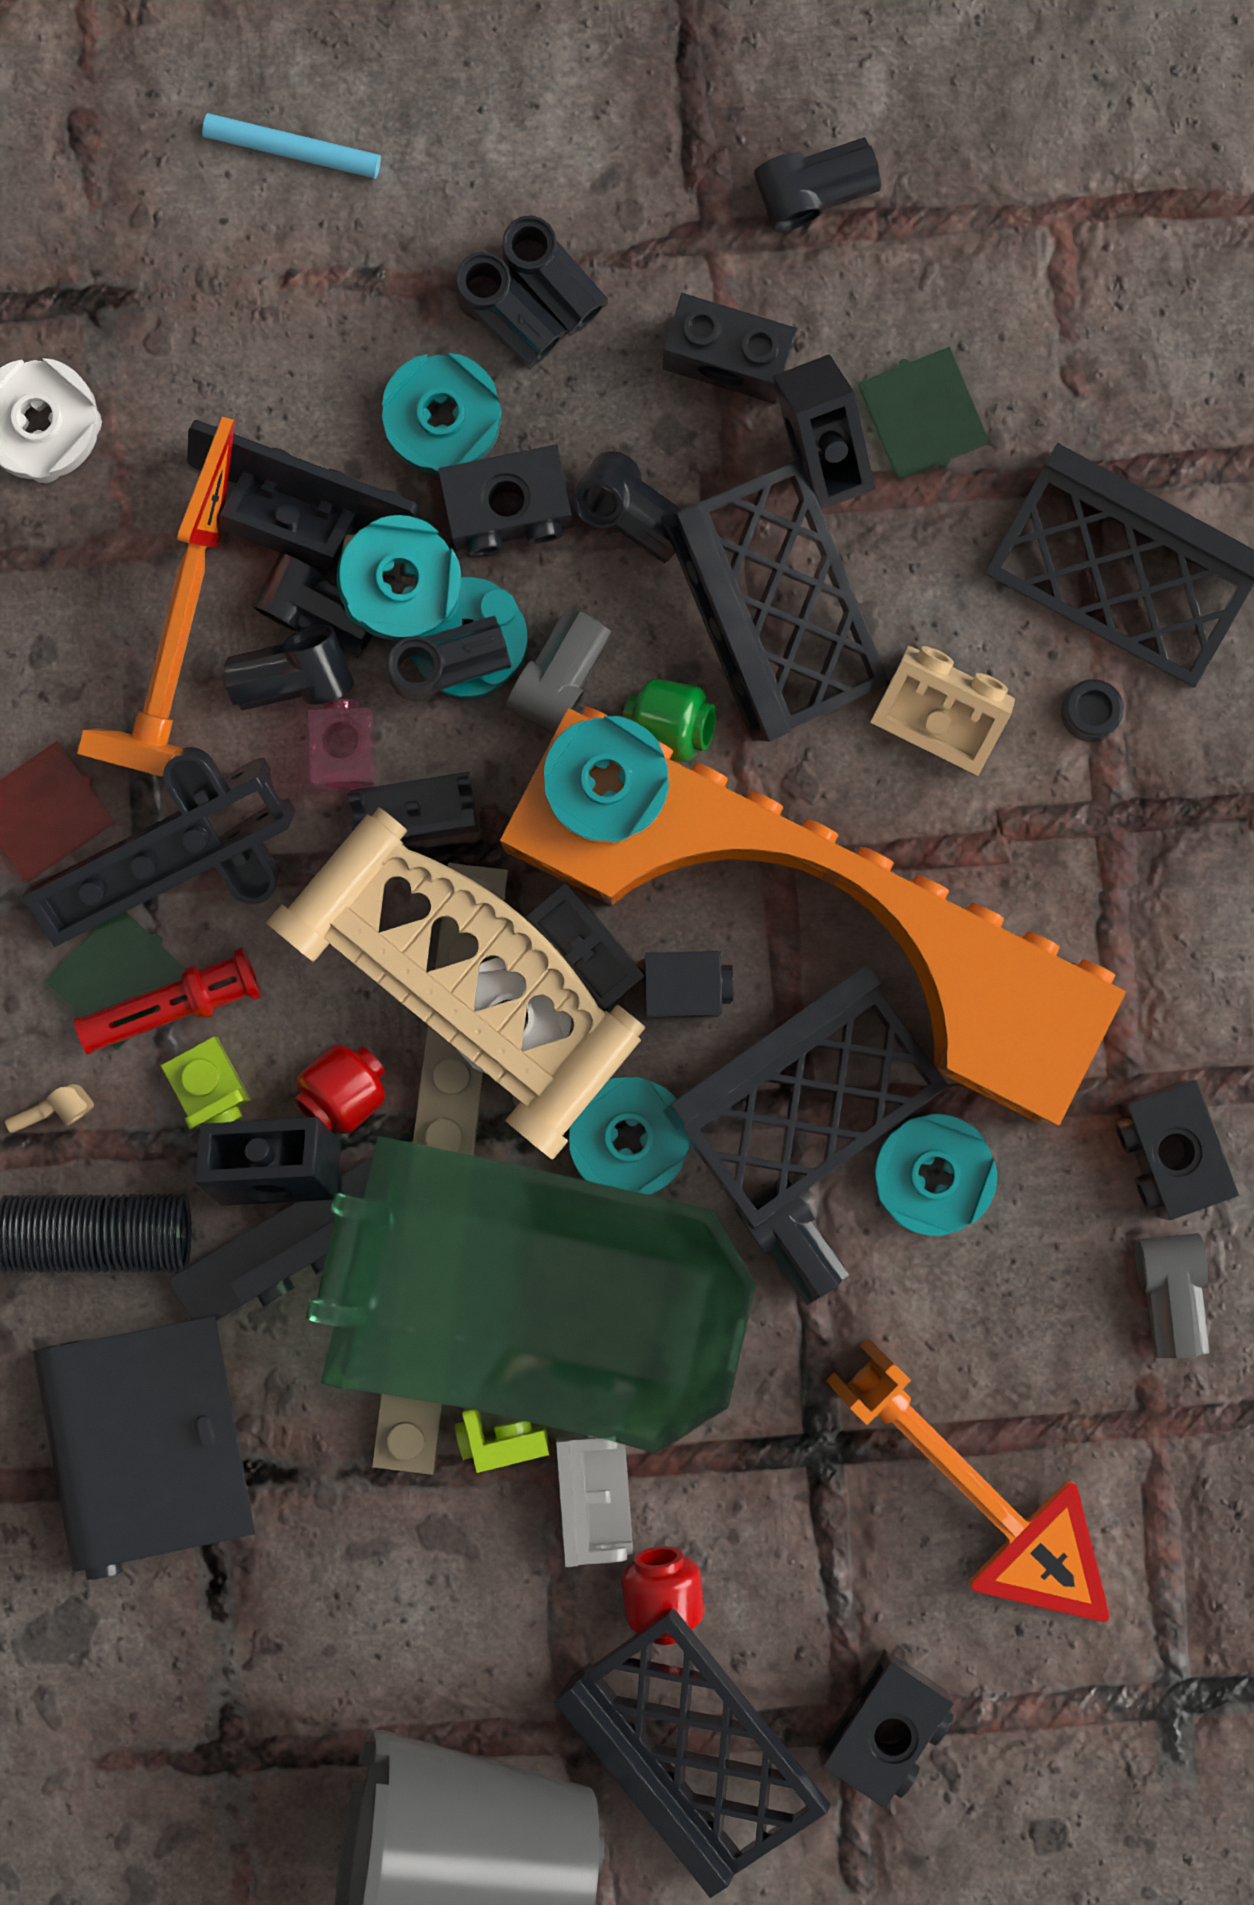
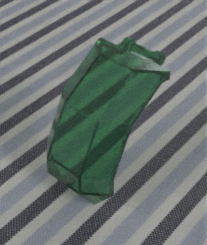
(532, 1297)

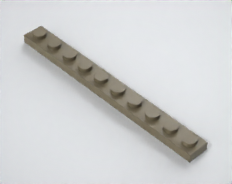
(449, 1121)

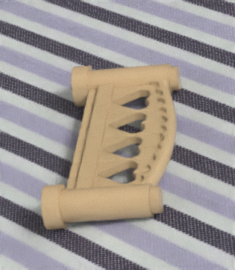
(345, 910)

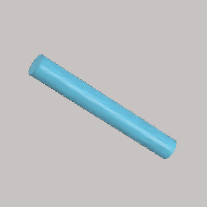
(291, 145)

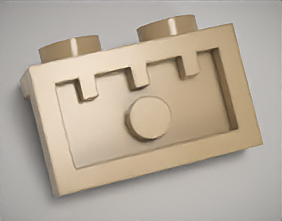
(944, 708)

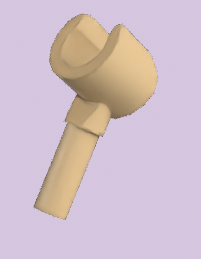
(67, 1102)

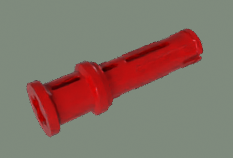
(98, 1028)

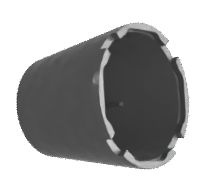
(464, 1831)

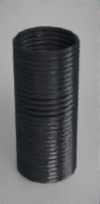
(78, 1231)

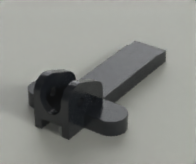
(171, 850)

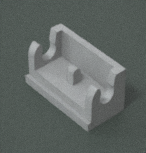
(594, 1500)

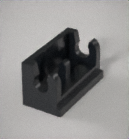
(423, 806)
(586, 946)

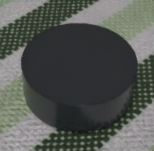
(1092, 710)

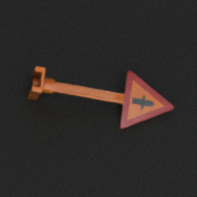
(148, 744)
(1045, 1557)

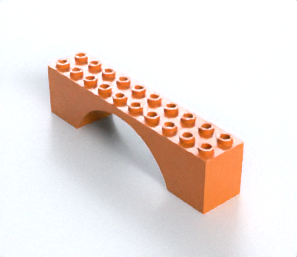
(998, 1002)

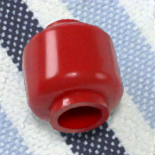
(341, 1088)
(657, 1583)

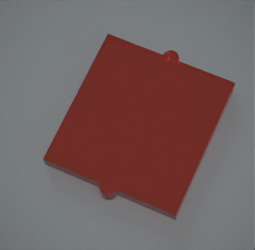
(47, 812)

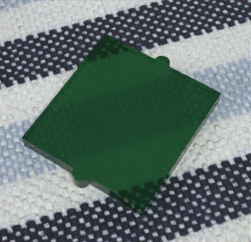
(923, 413)
(113, 966)

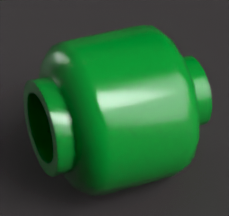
(675, 716)

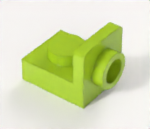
(207, 1084)
(513, 1442)

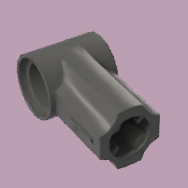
(561, 669)
(1173, 1276)

